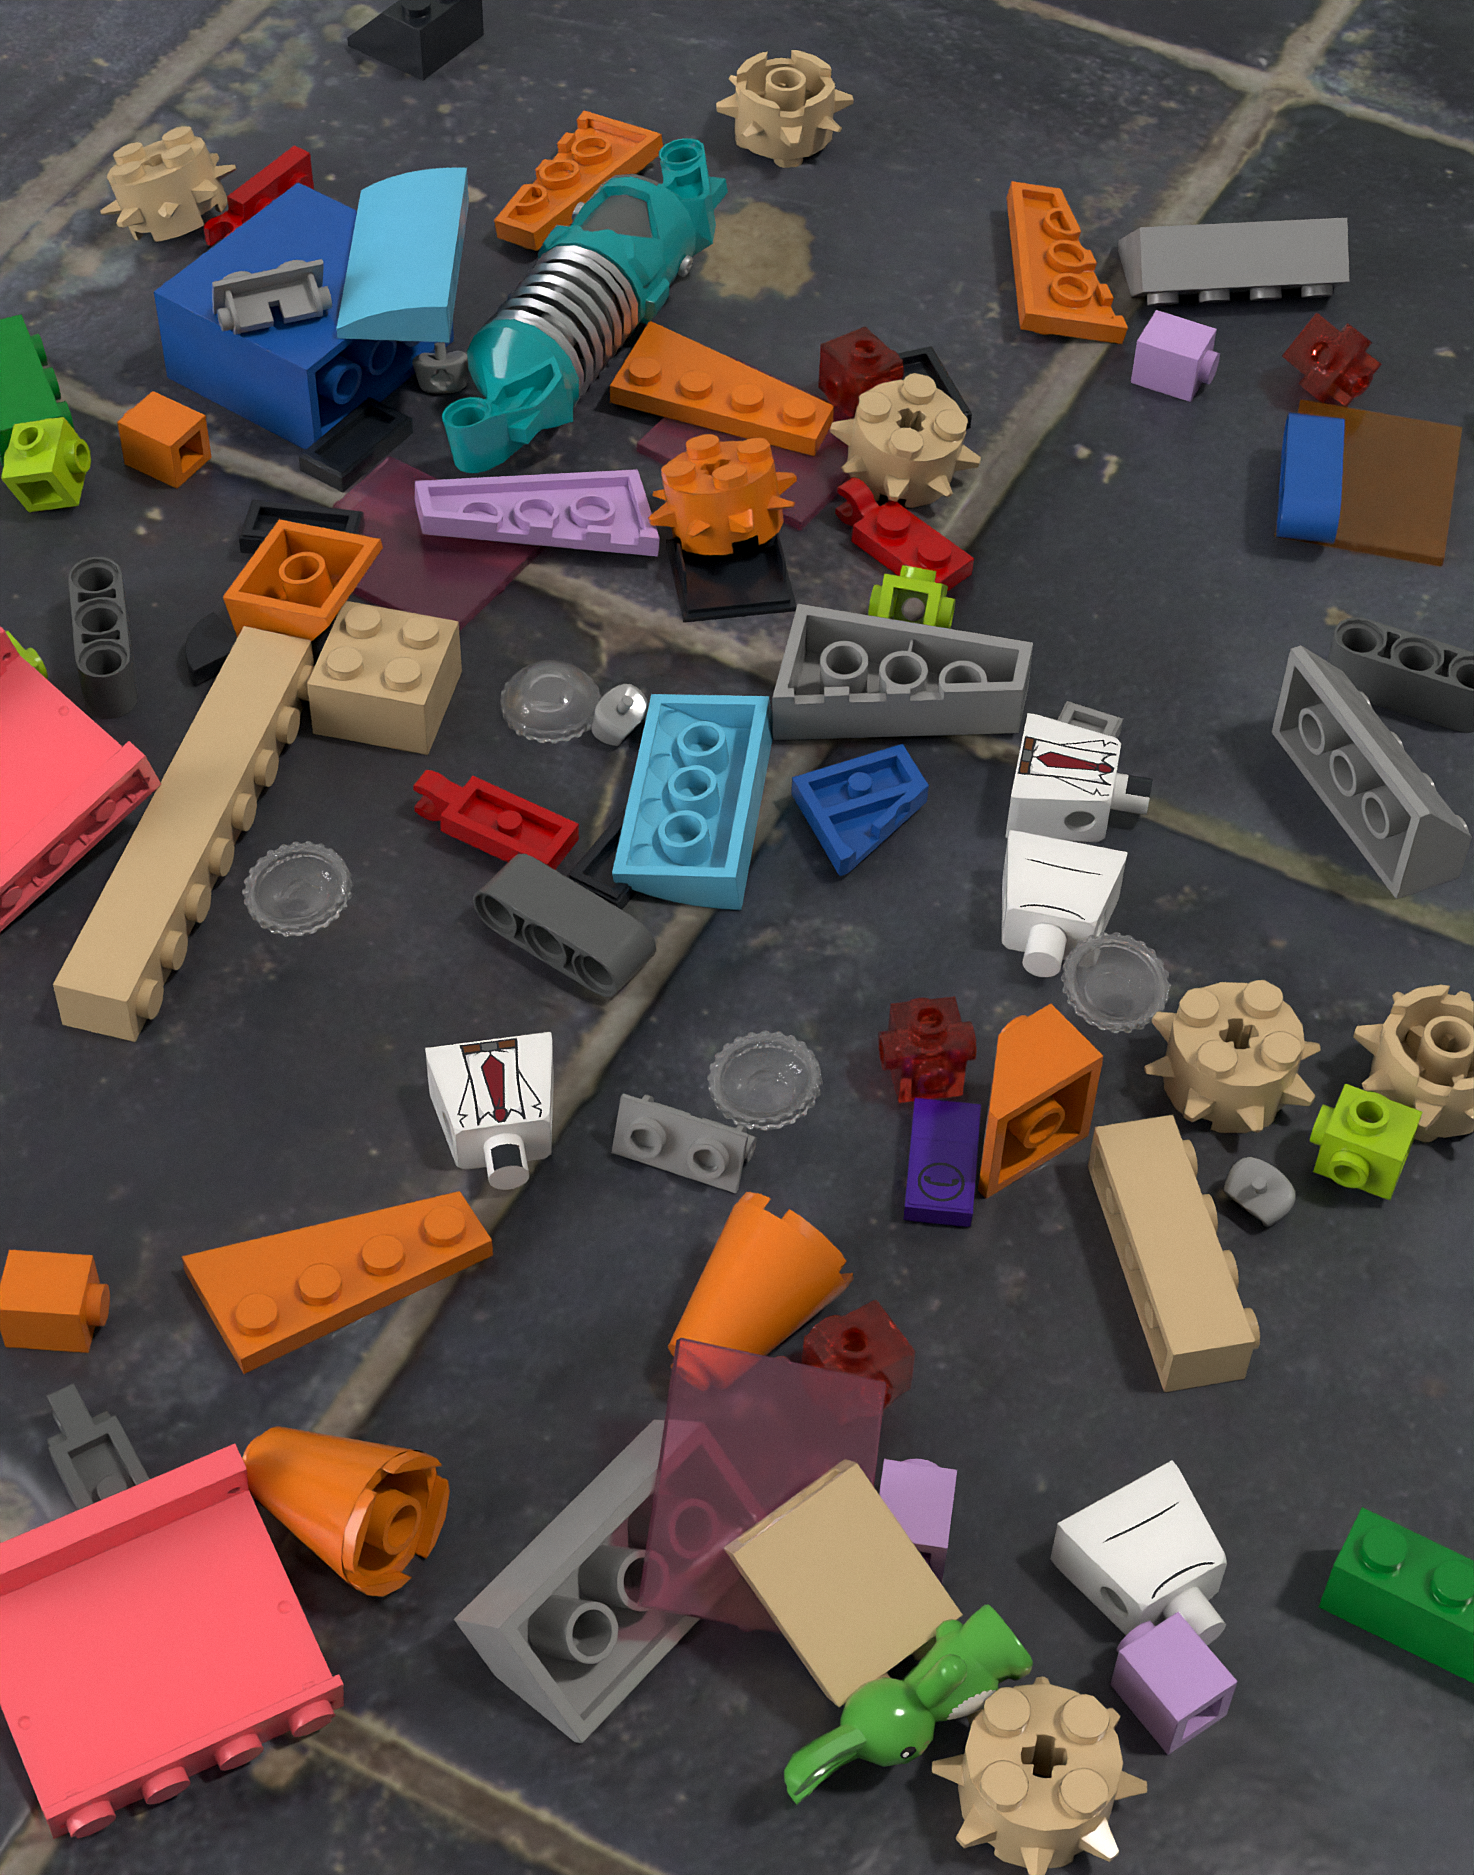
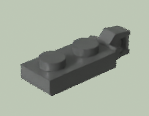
(91, 1451)

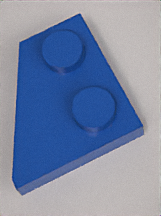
(860, 802)

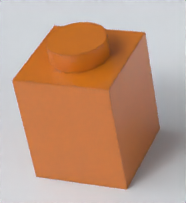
(164, 439)
(51, 1301)

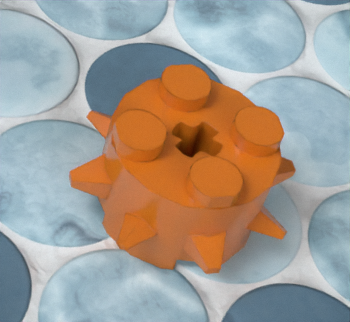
(722, 494)

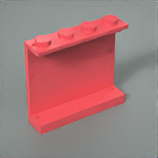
(58, 783)
(152, 1644)

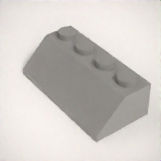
(1236, 258)
(1367, 778)
(566, 1610)

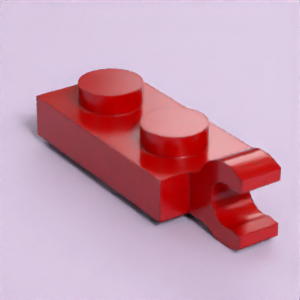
(260, 191)
(900, 537)
(495, 819)

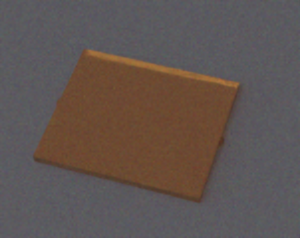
(1393, 483)

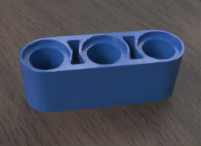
(1310, 478)

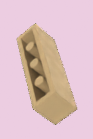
(1172, 1253)

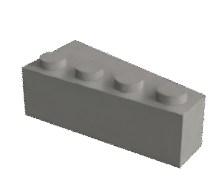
(895, 679)

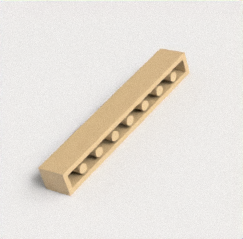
(186, 837)

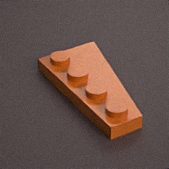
(583, 162)
(1053, 270)
(710, 390)
(321, 1277)

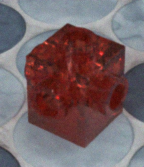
(1332, 360)
(854, 366)
(927, 1048)
(864, 1346)

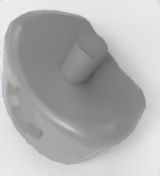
(441, 371)
(619, 714)
(1260, 1190)

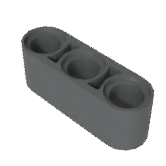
(102, 637)
(1407, 672)
(564, 925)

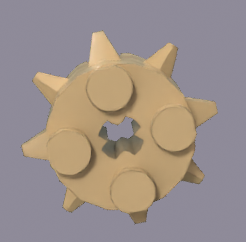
(784, 106)
(166, 185)
(906, 441)
(1233, 1056)
(1426, 1059)
(1031, 1817)

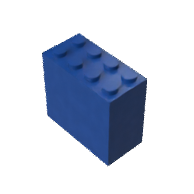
(287, 375)

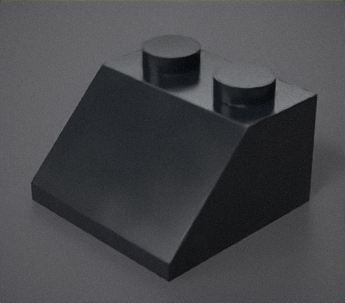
(420, 34)

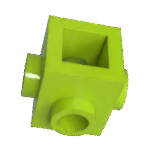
(46, 464)
(913, 582)
(1364, 1140)

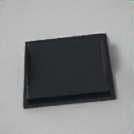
(734, 584)

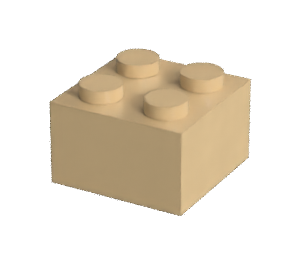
(385, 677)

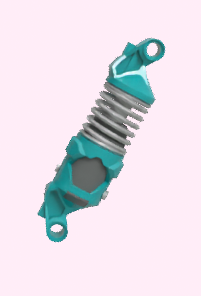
(582, 301)

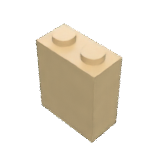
(843, 1581)

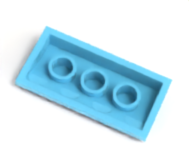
(406, 258)
(696, 799)

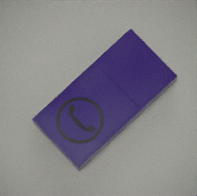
(942, 1162)

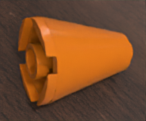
(762, 1280)
(351, 1501)

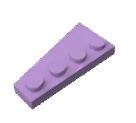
(555, 510)

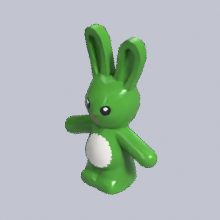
(896, 1719)

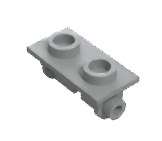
(245, 298)
(682, 1142)

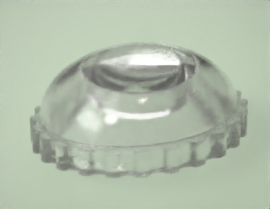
(550, 701)
(297, 889)
(1115, 982)
(765, 1080)

